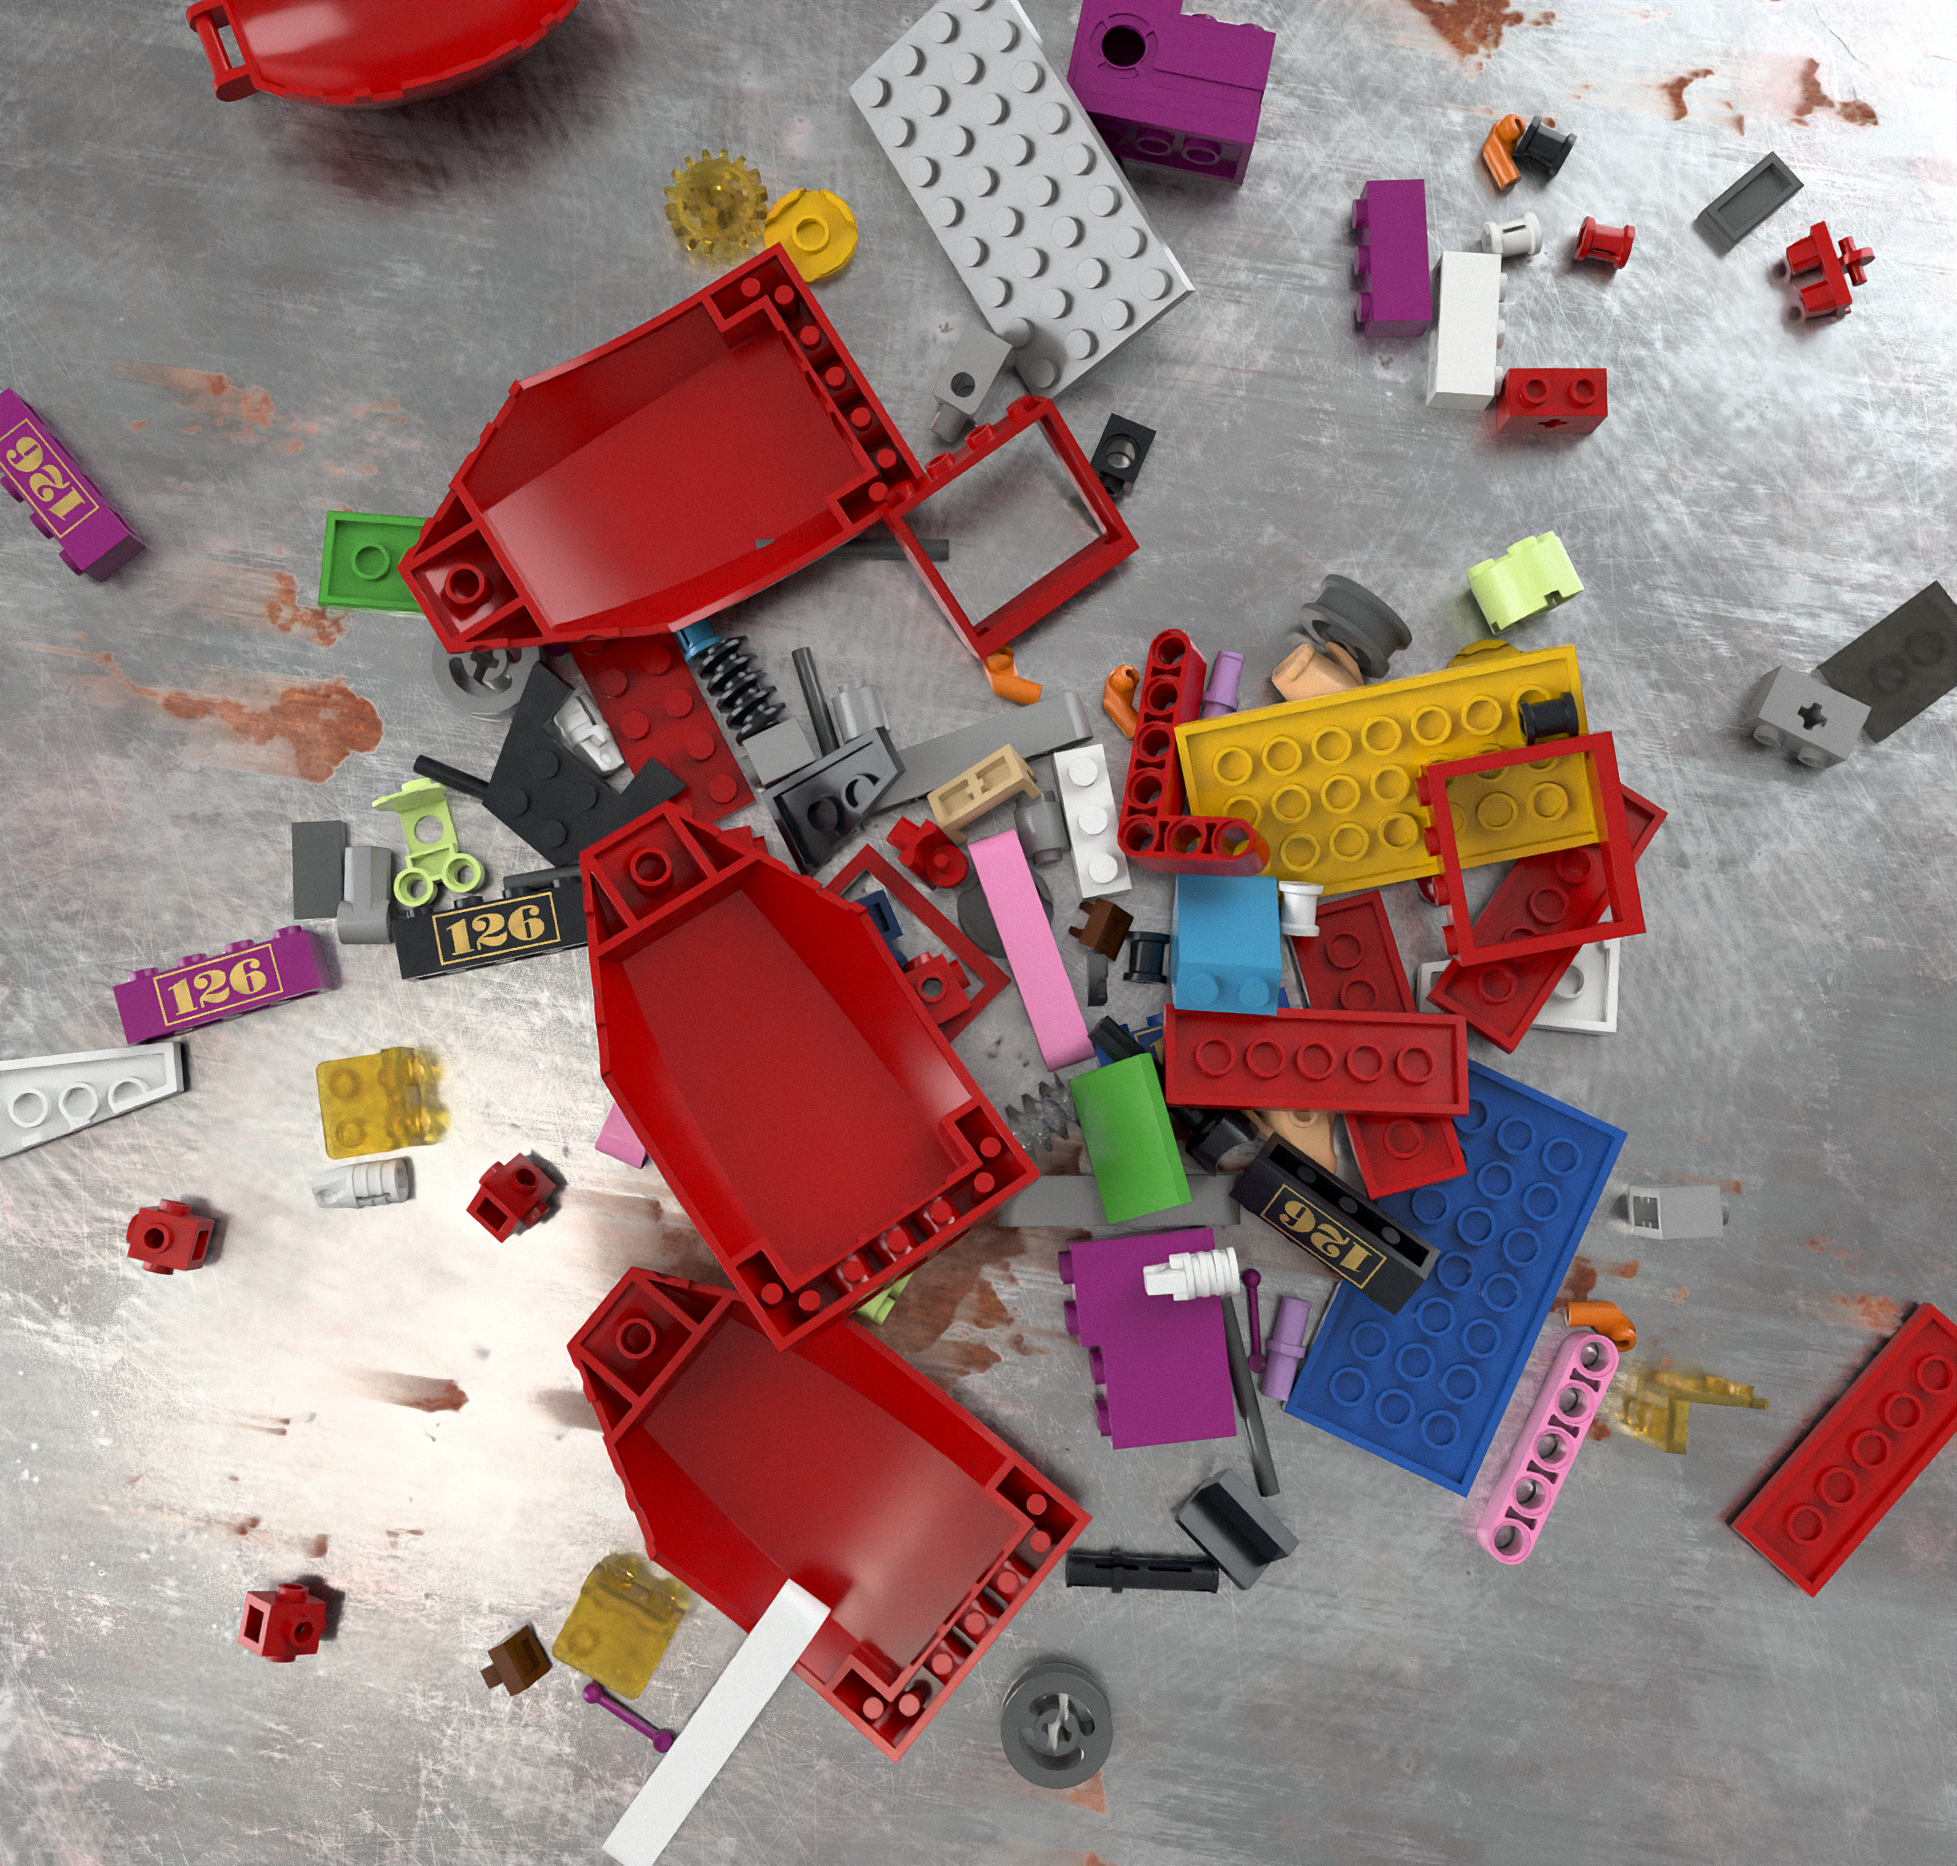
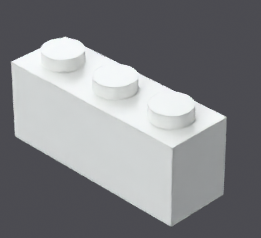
(1466, 331)
(1091, 823)

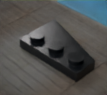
(832, 797)

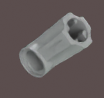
(367, 902)

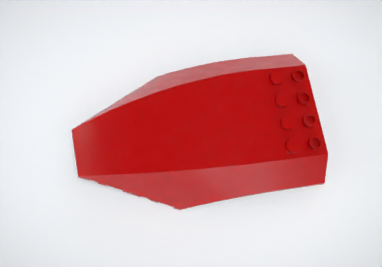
(650, 466)
(783, 1073)
(822, 1474)

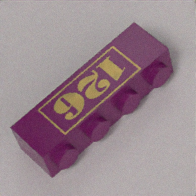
(61, 493)
(223, 986)

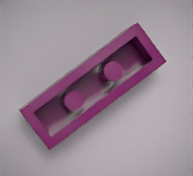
(1392, 258)

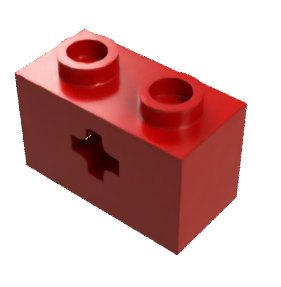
(1552, 401)

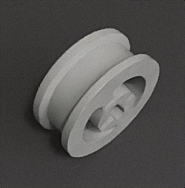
(496, 707)

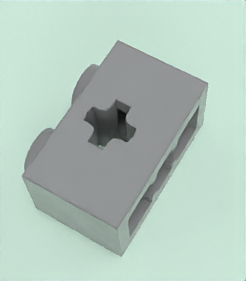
(1832, 718)
(1678, 1210)

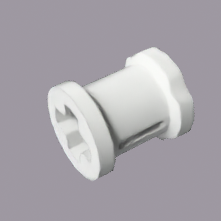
(1512, 236)
(1299, 908)

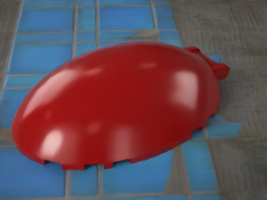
(369, 49)

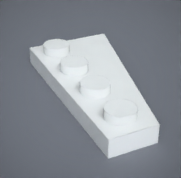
(1579, 1003)
(72, 1091)

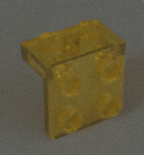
(372, 1103)
(1662, 1406)
(617, 1630)

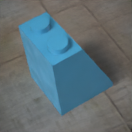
(1225, 944)

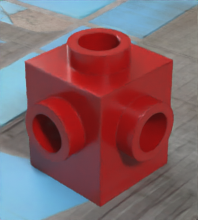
(952, 999)
(511, 1197)
(169, 1237)
(282, 1623)

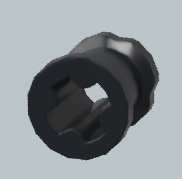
(1545, 145)
(1548, 718)
(1146, 958)

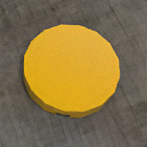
(815, 232)

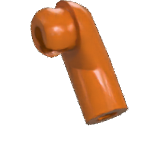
(1500, 147)
(1006, 680)
(1119, 697)
(1605, 1318)

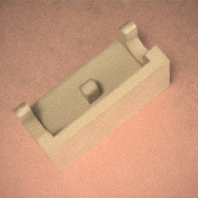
(981, 790)

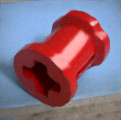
(1604, 242)

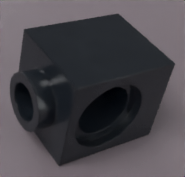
(1126, 437)

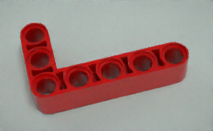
(1164, 772)

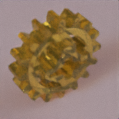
(732, 216)

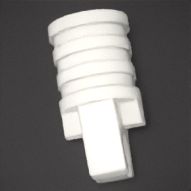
(588, 733)
(362, 1185)
(1194, 1275)

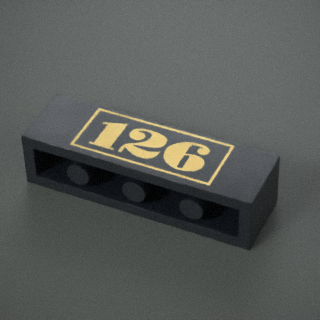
(491, 932)
(1335, 1224)

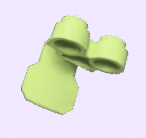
(433, 861)

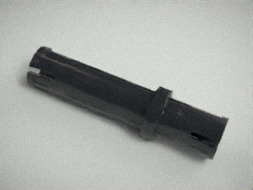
(1141, 1573)

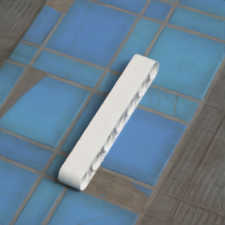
(717, 1726)

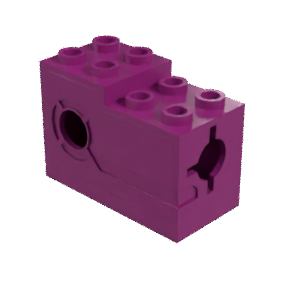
(1171, 85)
(1154, 1356)

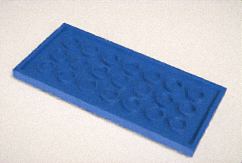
(1443, 1368)

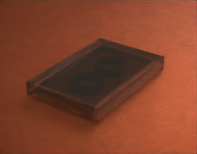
(1900, 661)

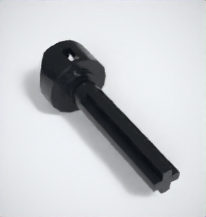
(1212, 1130)

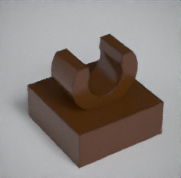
(1104, 929)
(516, 1662)

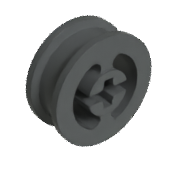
(1356, 623)
(1091, 1738)

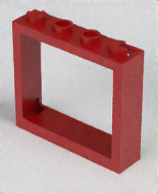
(1057, 585)
(1612, 836)
(993, 978)

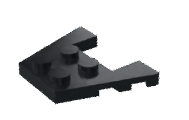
(551, 793)

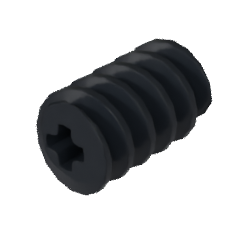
(738, 687)

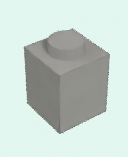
(777, 753)

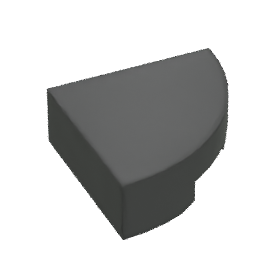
(1096, 979)

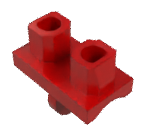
(1819, 251)
(929, 854)

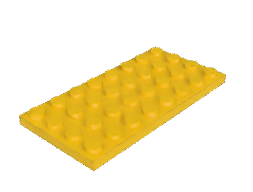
(1338, 773)

